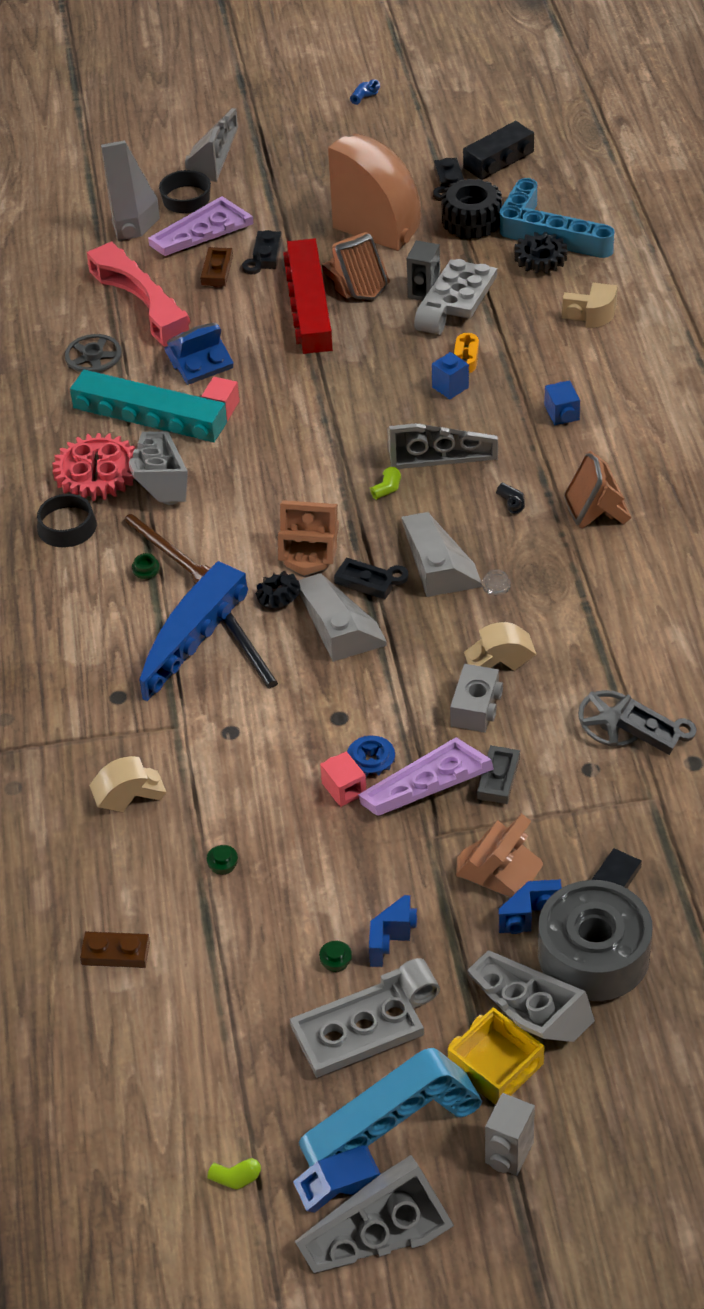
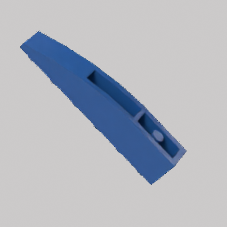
(191, 623)

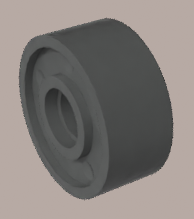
(595, 938)

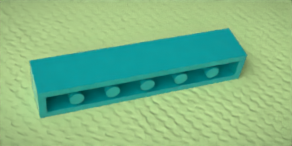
(149, 405)

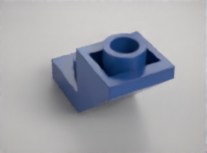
(516, 913)
(389, 925)
(334, 1175)

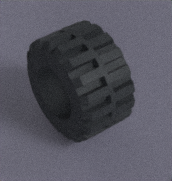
(471, 208)

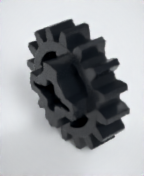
(540, 252)

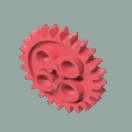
(76, 466)

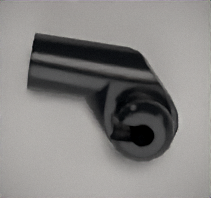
(514, 498)

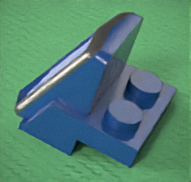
(199, 353)

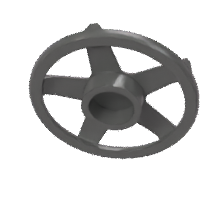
(93, 353)
(607, 718)

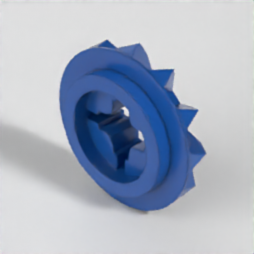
(369, 746)

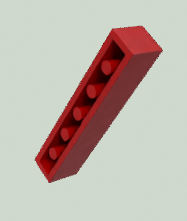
(307, 296)

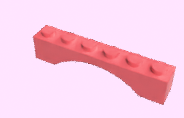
(114, 268)

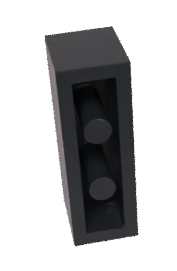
(498, 150)

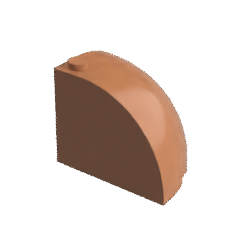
(372, 191)

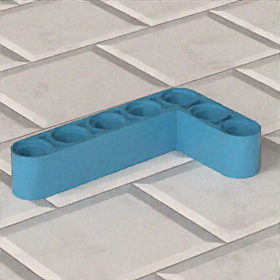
(581, 236)
(391, 1101)

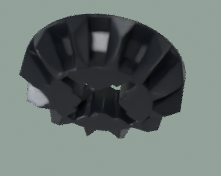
(283, 595)

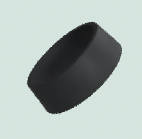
(182, 179)
(68, 537)

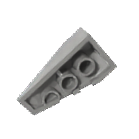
(212, 149)
(130, 196)
(431, 445)
(160, 467)
(438, 557)
(339, 621)
(533, 998)
(383, 1216)

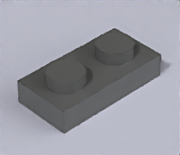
(498, 783)

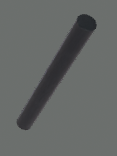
(250, 651)

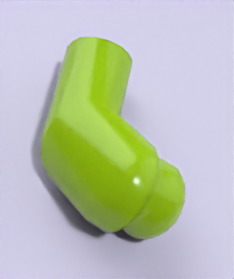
(389, 485)
(236, 1176)

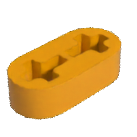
(470, 353)

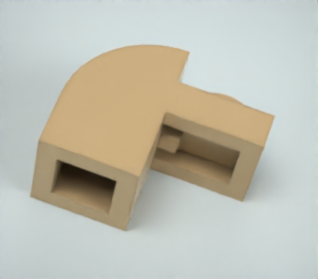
(595, 308)
(501, 643)
(122, 781)

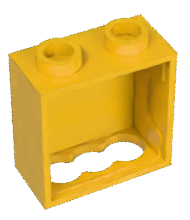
(496, 1055)

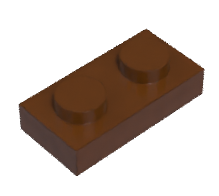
(216, 266)
(115, 949)

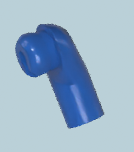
(364, 90)

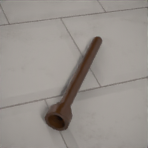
(197, 571)

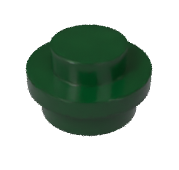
(145, 566)
(222, 859)
(335, 956)

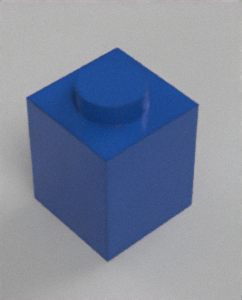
(450, 375)
(562, 402)

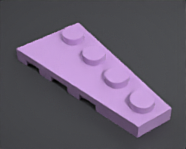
(200, 226)
(430, 774)

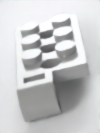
(454, 293)
(401, 988)

